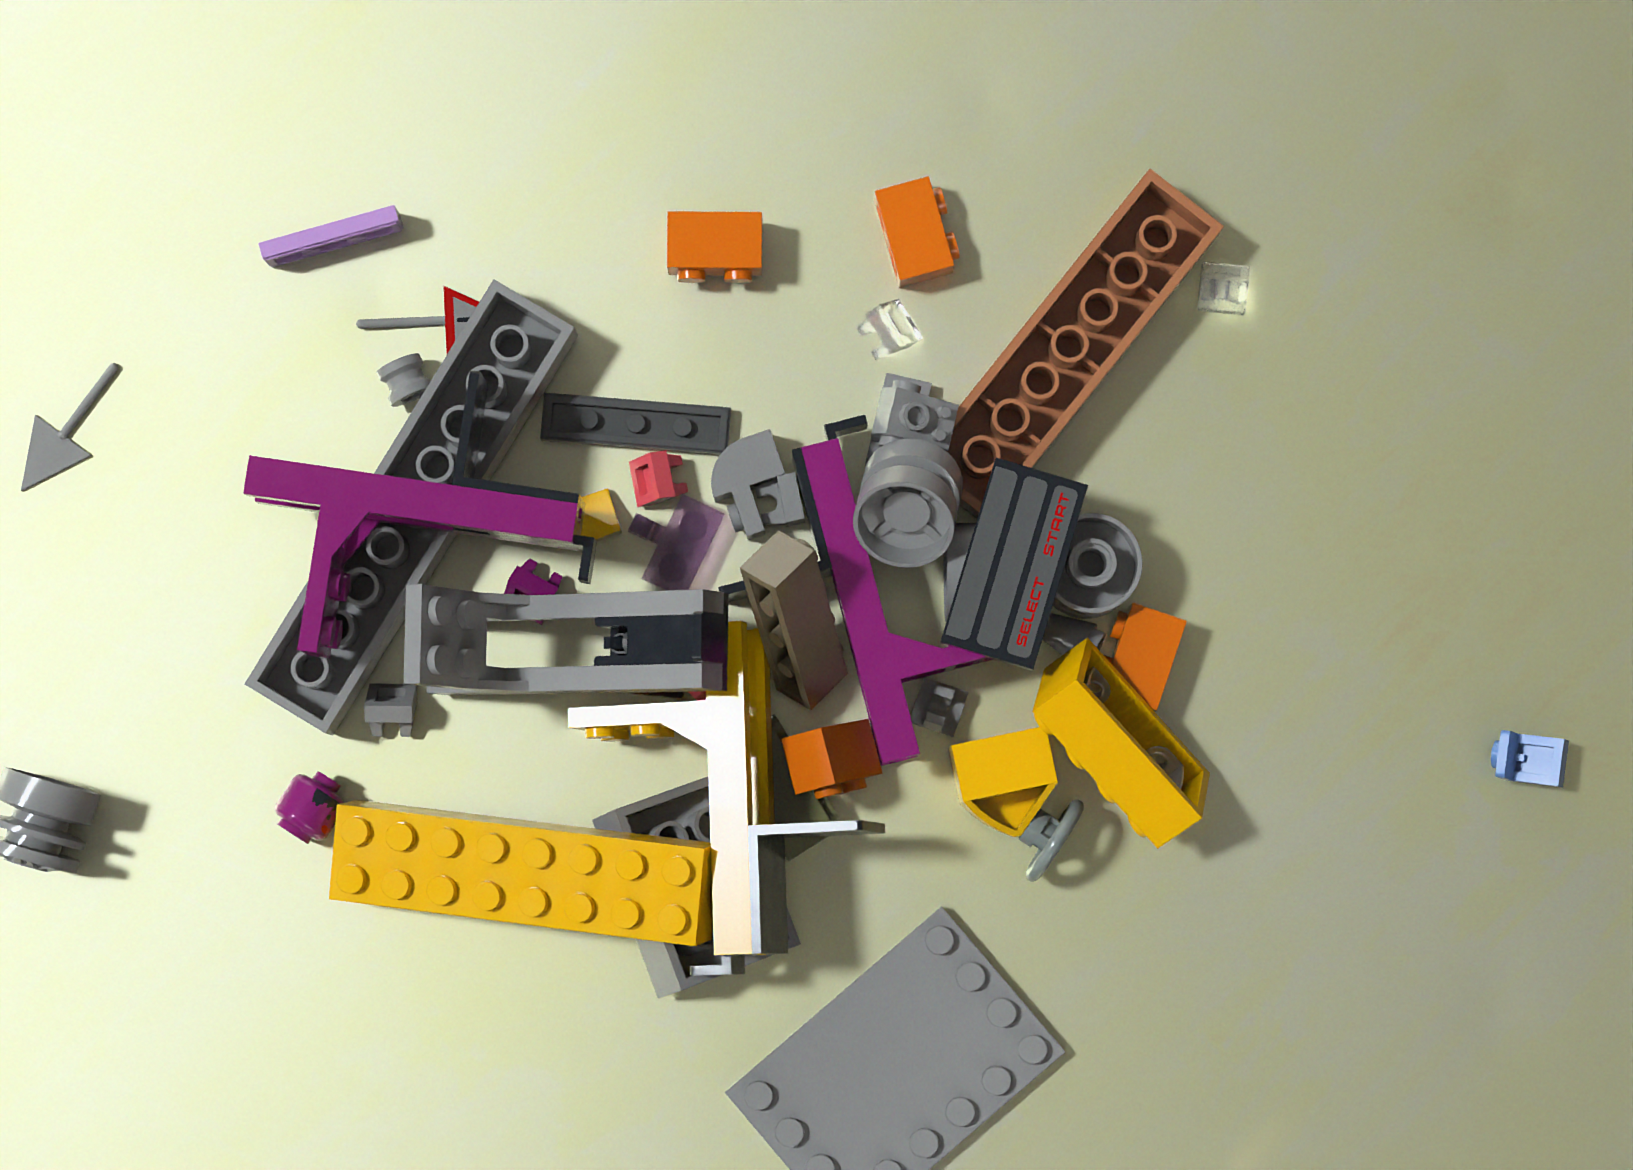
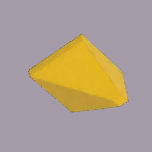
(600, 516)

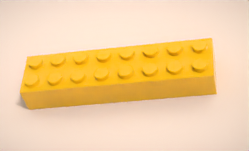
(523, 872)

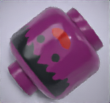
(309, 807)

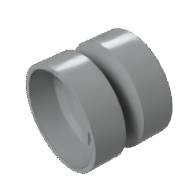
(908, 503)
(1099, 568)

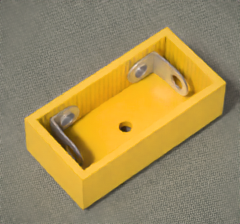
(1114, 741)

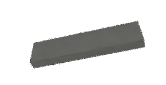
(635, 424)

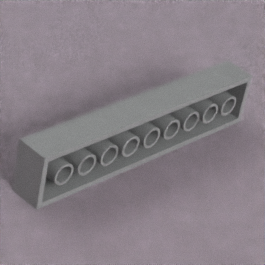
(518, 354)

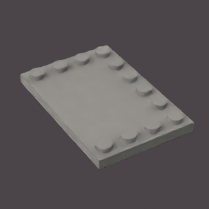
(898, 1060)

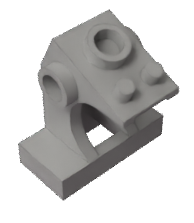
(910, 413)

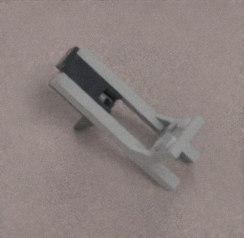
(656, 642)

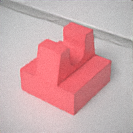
(653, 478)

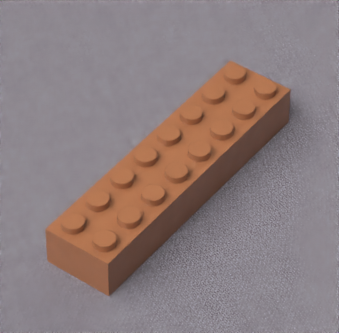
(1079, 332)

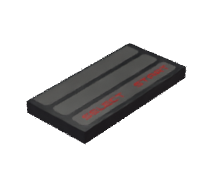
(1014, 564)

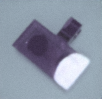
(680, 544)

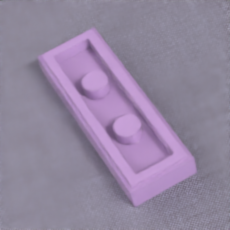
(331, 236)

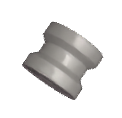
(404, 379)

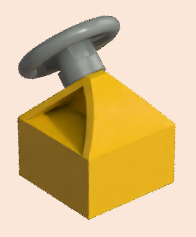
(1005, 785)

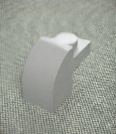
(739, 471)

